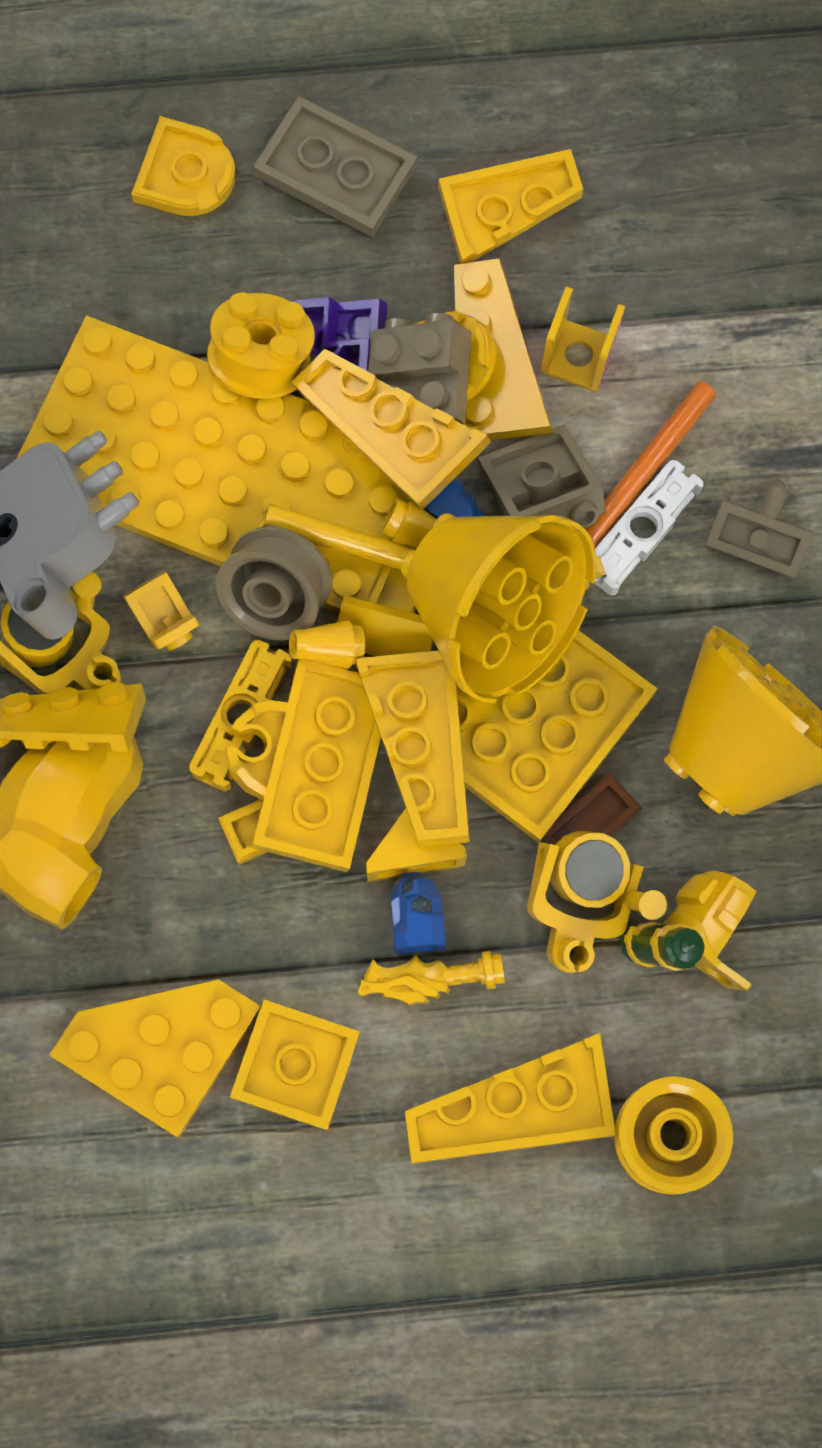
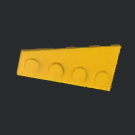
(512, 398)

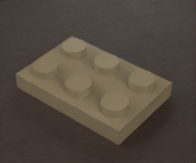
(335, 166)

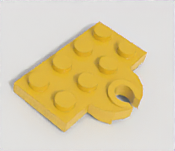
(312, 765)

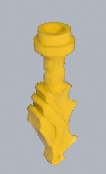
(418, 980)

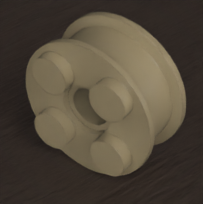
(273, 582)

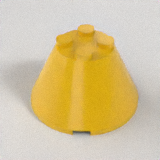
(501, 596)
(744, 730)

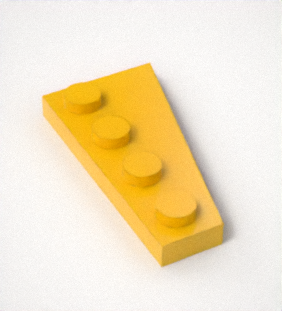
(403, 437)
(74, 716)
(420, 729)
(528, 1106)

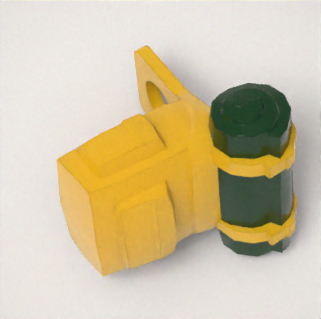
(696, 930)

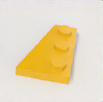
(506, 200)

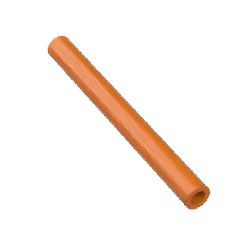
(651, 459)

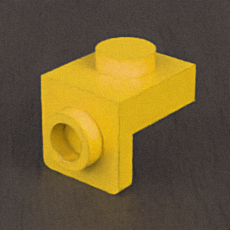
(161, 612)

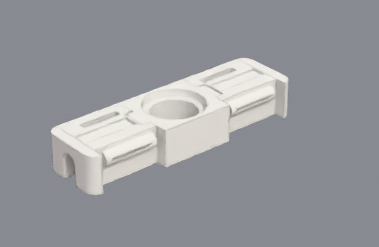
(661, 504)

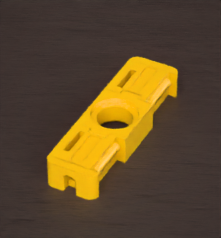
(253, 683)

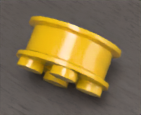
(259, 344)
(705, 1127)

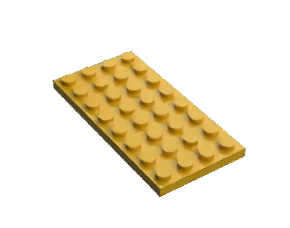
(207, 455)

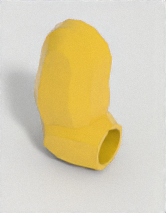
(54, 818)

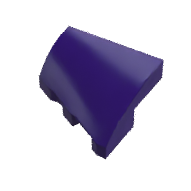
(345, 326)

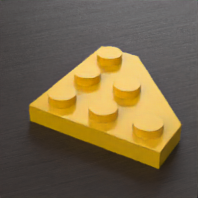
(159, 1048)

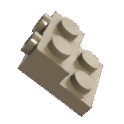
(425, 360)
(544, 478)

